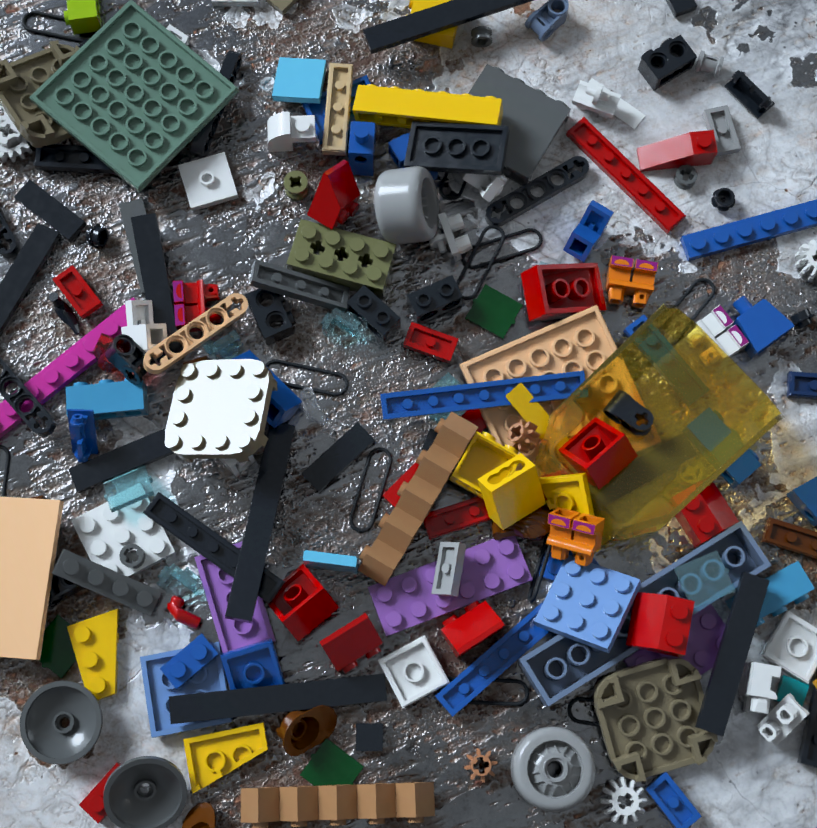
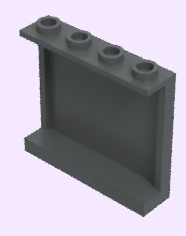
(530, 117)

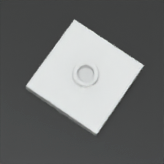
(208, 181)
(793, 647)
(413, 671)

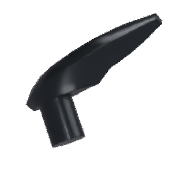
(64, 312)

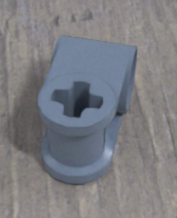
(545, 20)

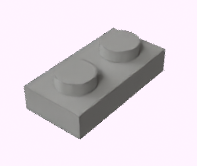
(720, 121)
(449, 569)

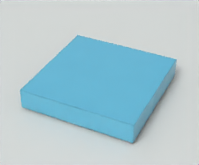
(299, 80)
(330, 561)

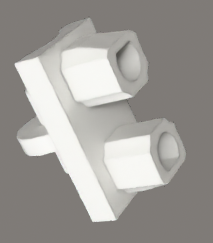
(596, 99)
(457, 245)
(782, 720)

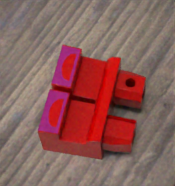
(192, 300)

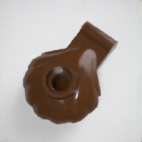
(531, 527)

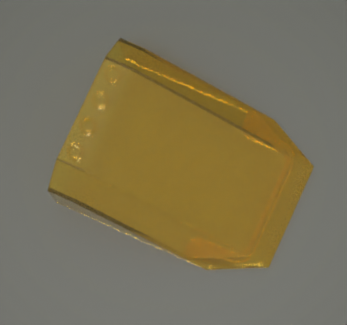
(702, 422)

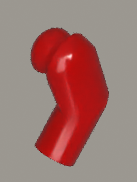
(180, 615)

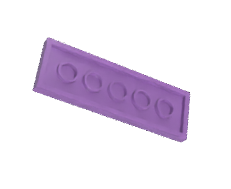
(485, 573)

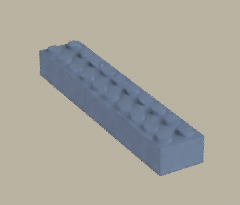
(567, 664)

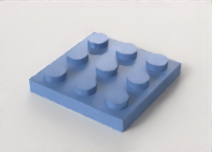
(588, 604)
(159, 688)

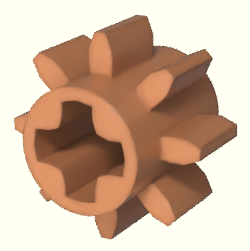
(523, 436)
(486, 770)

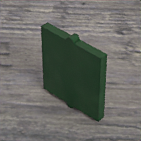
(493, 312)
(57, 648)
(331, 766)

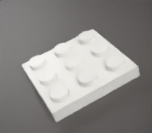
(108, 532)

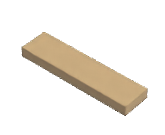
(337, 109)

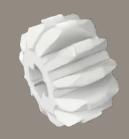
(805, 260)
(633, 798)

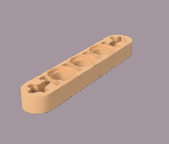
(190, 344)

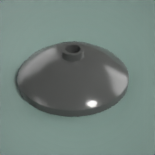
(43, 718)
(148, 807)

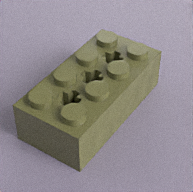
(350, 246)

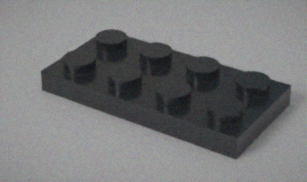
(457, 147)

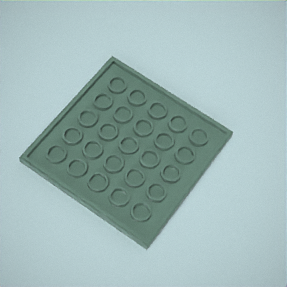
(134, 95)

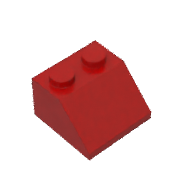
(335, 196)
(598, 452)
(706, 516)
(302, 603)
(660, 623)
(471, 628)
(352, 643)

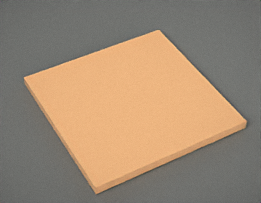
(563, 347)
(26, 565)

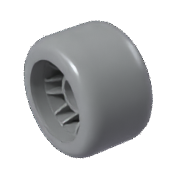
(406, 205)
(531, 775)

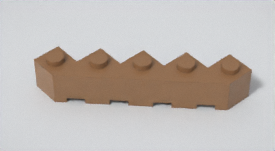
(417, 498)
(337, 803)

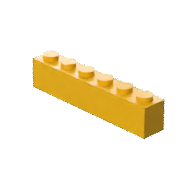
(402, 106)

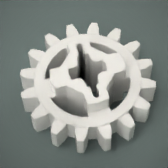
(11, 141)

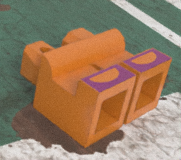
(639, 286)
(574, 533)

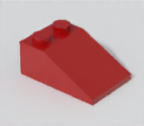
(561, 290)

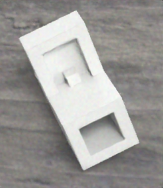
(286, 129)
(488, 185)
(141, 324)

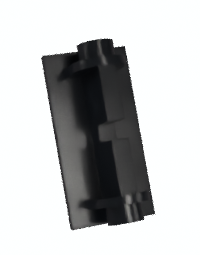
(749, 94)

